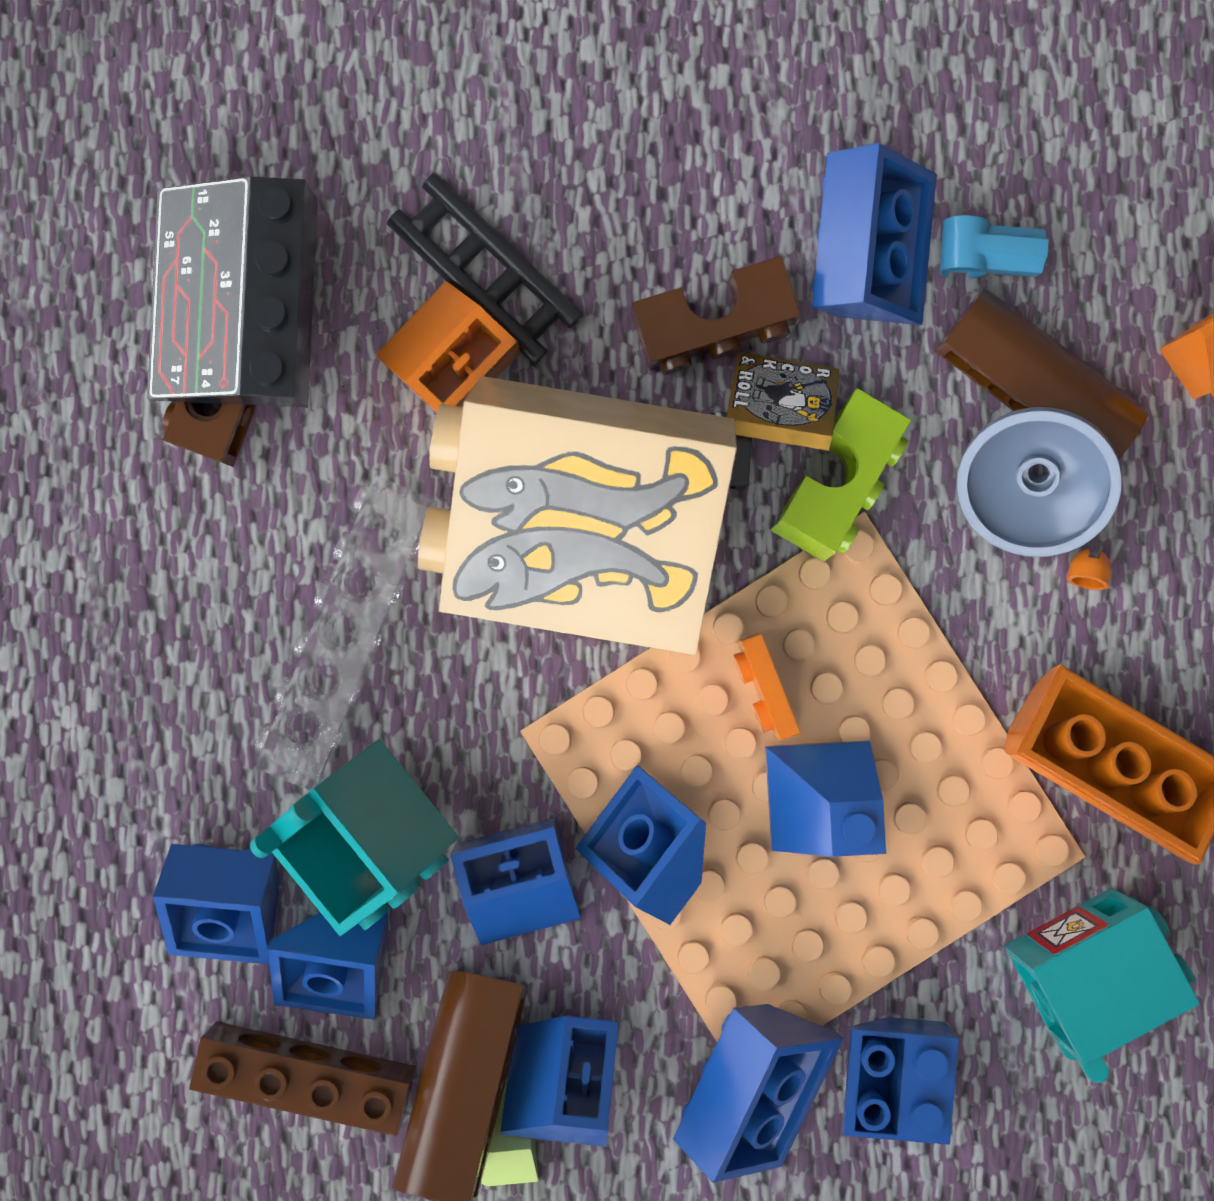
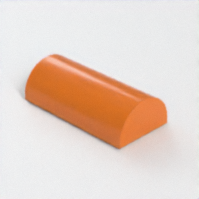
(1117, 761)

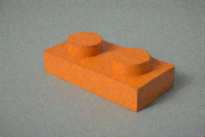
(773, 708)

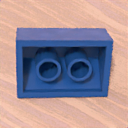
(874, 236)
(755, 1091)

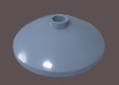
(1044, 511)

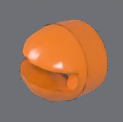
(1089, 571)

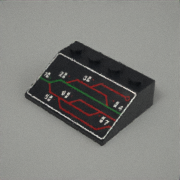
(233, 292)

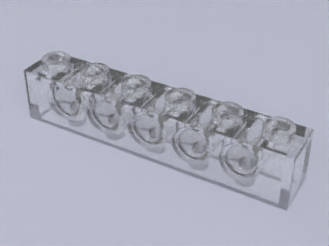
(279, 746)

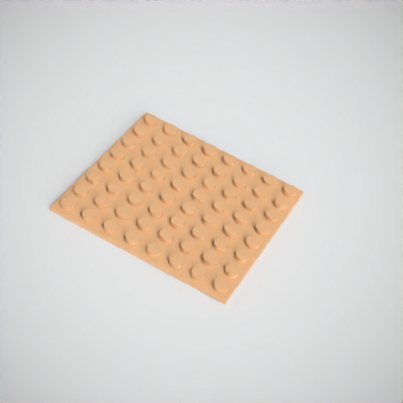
(856, 665)

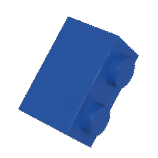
(217, 903)

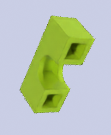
(865, 440)

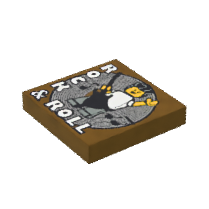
(783, 400)

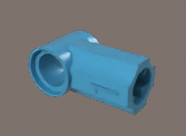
(981, 248)

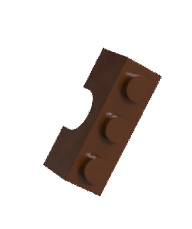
(674, 334)

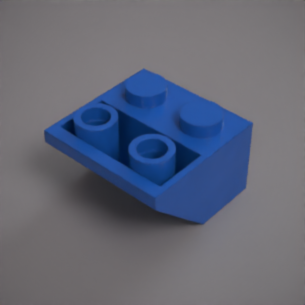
(515, 881)
(900, 1080)
(561, 1081)

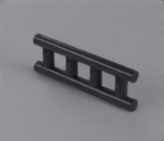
(483, 236)

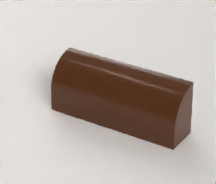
(1032, 370)
(460, 1088)

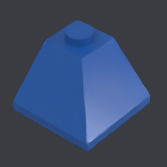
(825, 799)
(648, 846)
(328, 971)

